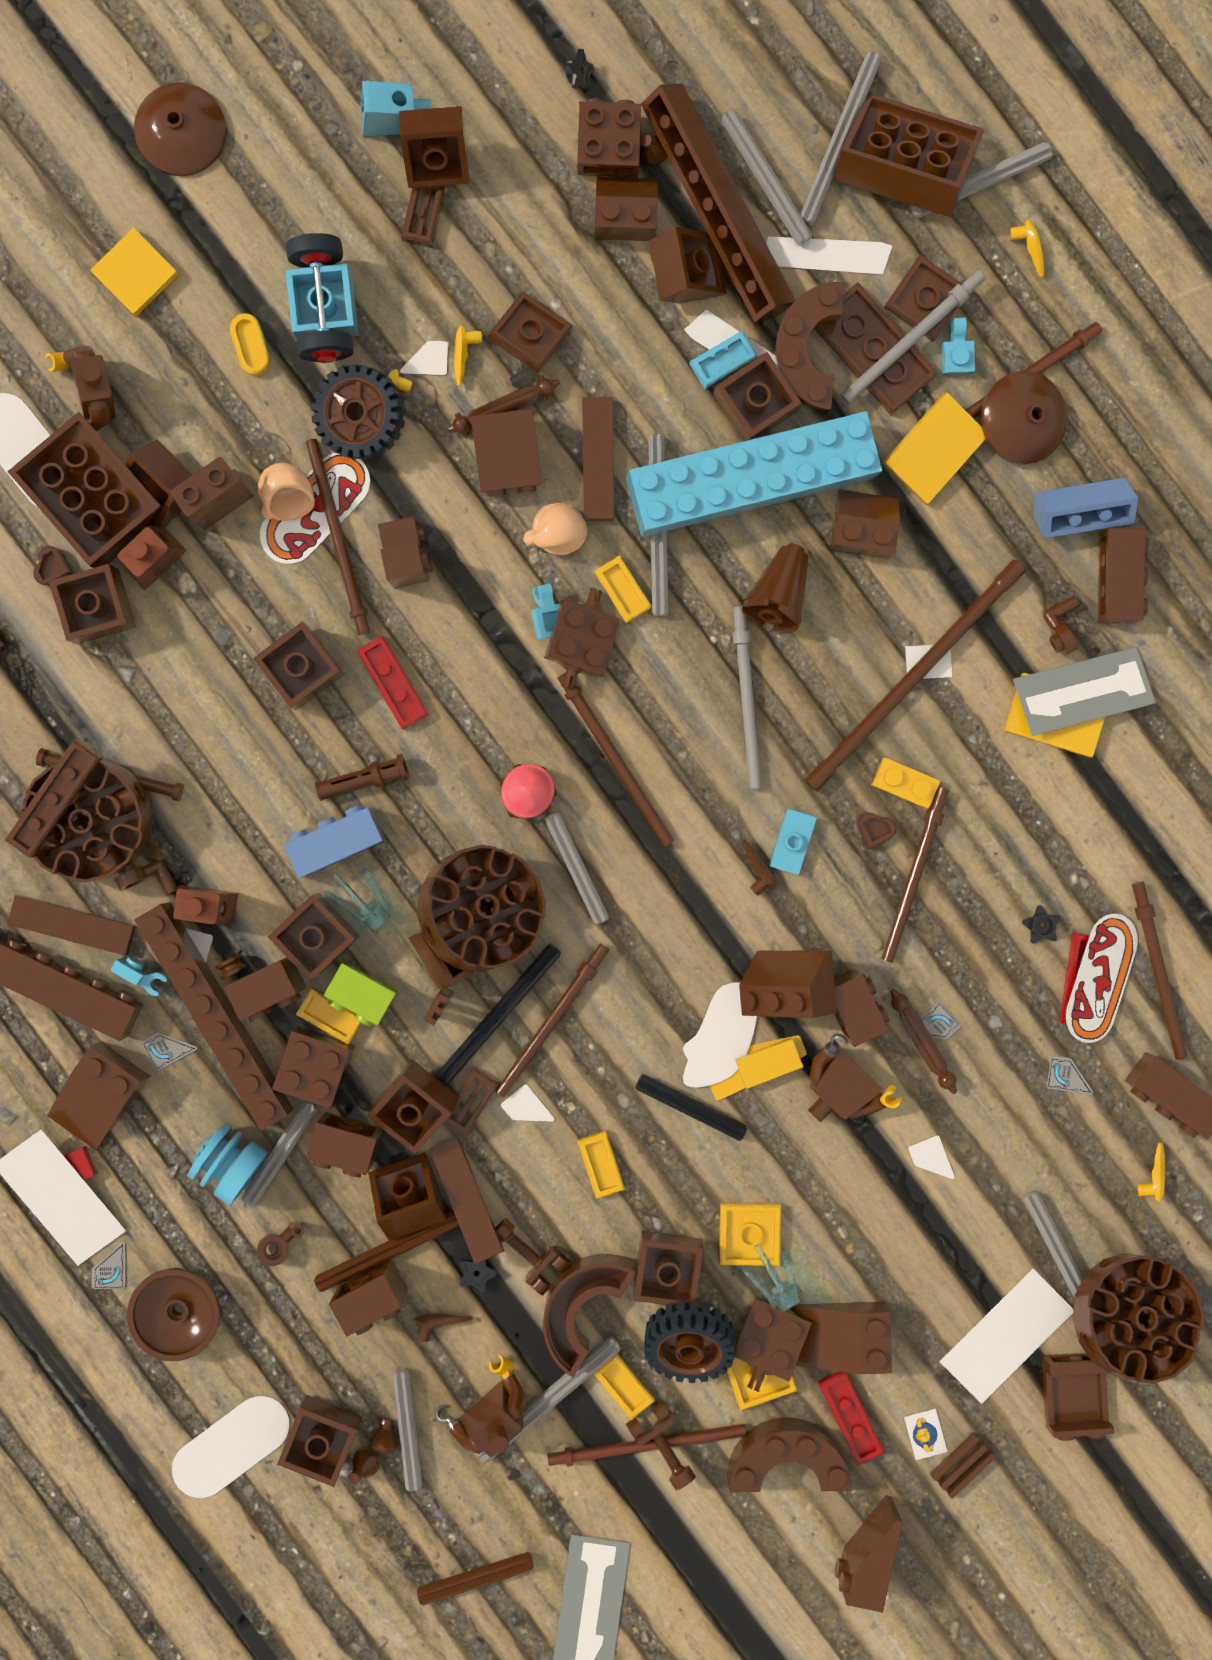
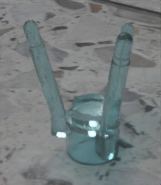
(370, 915)
(784, 1295)

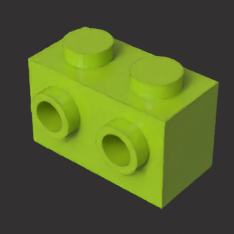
(359, 994)

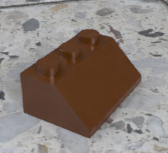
(789, 984)

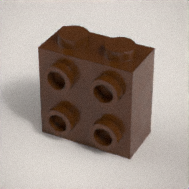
(609, 138)

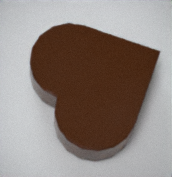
(51, 565)
(875, 829)

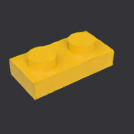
(905, 783)

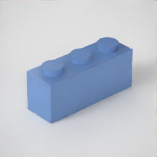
(1085, 507)
(334, 841)

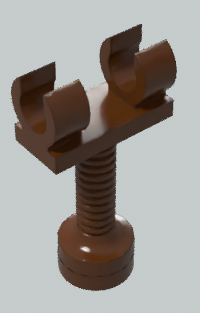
(533, 1278)
(681, 1474)

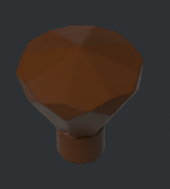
(652, 150)
(383, 1439)
(363, 1466)

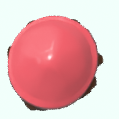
(527, 791)

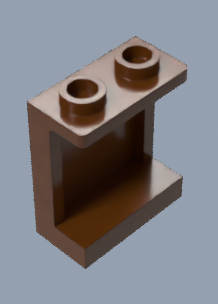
(506, 451)
(211, 493)
(1075, 1397)

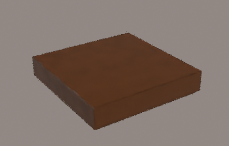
(920, 293)
(530, 332)

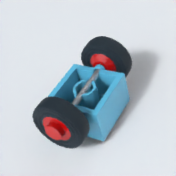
(321, 298)

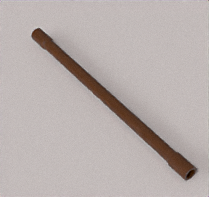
(1001, 584)

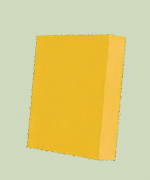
(134, 272)
(746, 1226)
(770, 1389)

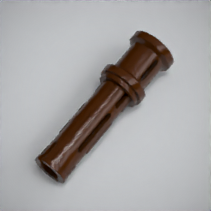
(376, 775)

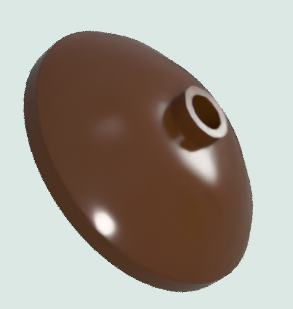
(183, 146)
(1009, 418)
(163, 1330)

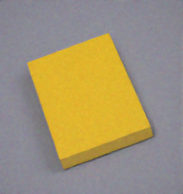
(935, 448)
(1076, 738)

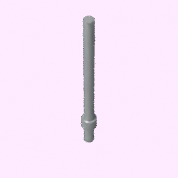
(956, 297)
(741, 639)

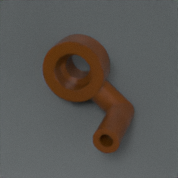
(1062, 637)
(131, 876)
(293, 1230)

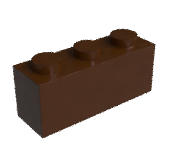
(1122, 575)
(1172, 1095)

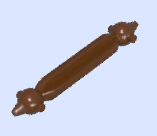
(509, 402)
(923, 1041)

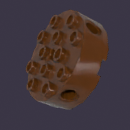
(115, 830)
(452, 915)
(1138, 1318)

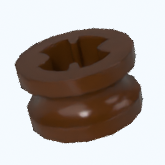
(231, 966)

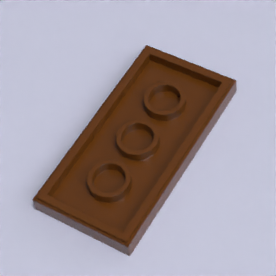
(864, 337)

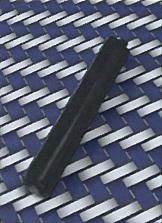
(691, 1107)

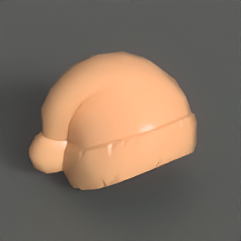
(285, 492)
(557, 529)

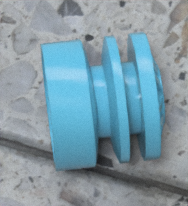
(227, 1163)

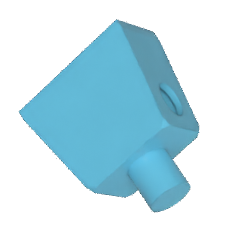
(382, 105)

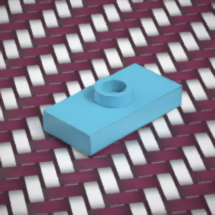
(723, 360)
(792, 841)

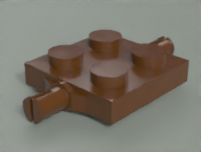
(582, 638)
(771, 1342)

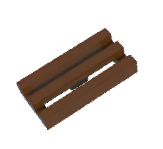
(418, 237)
(438, 1005)
(483, 1079)
(970, 1473)

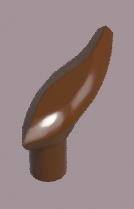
(766, 878)
(432, 1321)

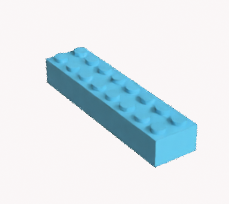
(753, 474)

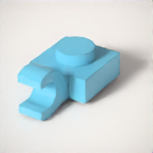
(958, 354)
(545, 615)
(133, 971)

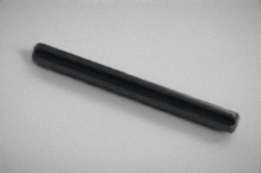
(498, 1014)

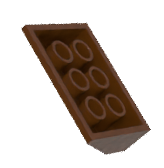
(908, 154)
(85, 491)

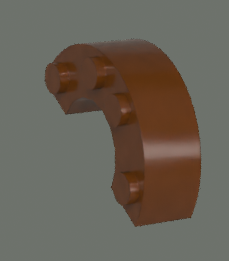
(791, 349)
(580, 1282)
(786, 1441)

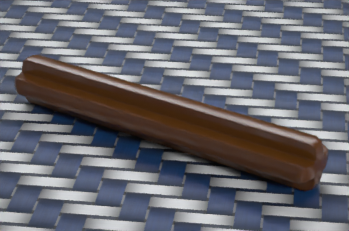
(475, 1578)

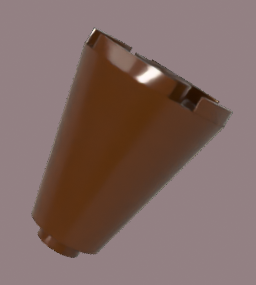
(780, 591)

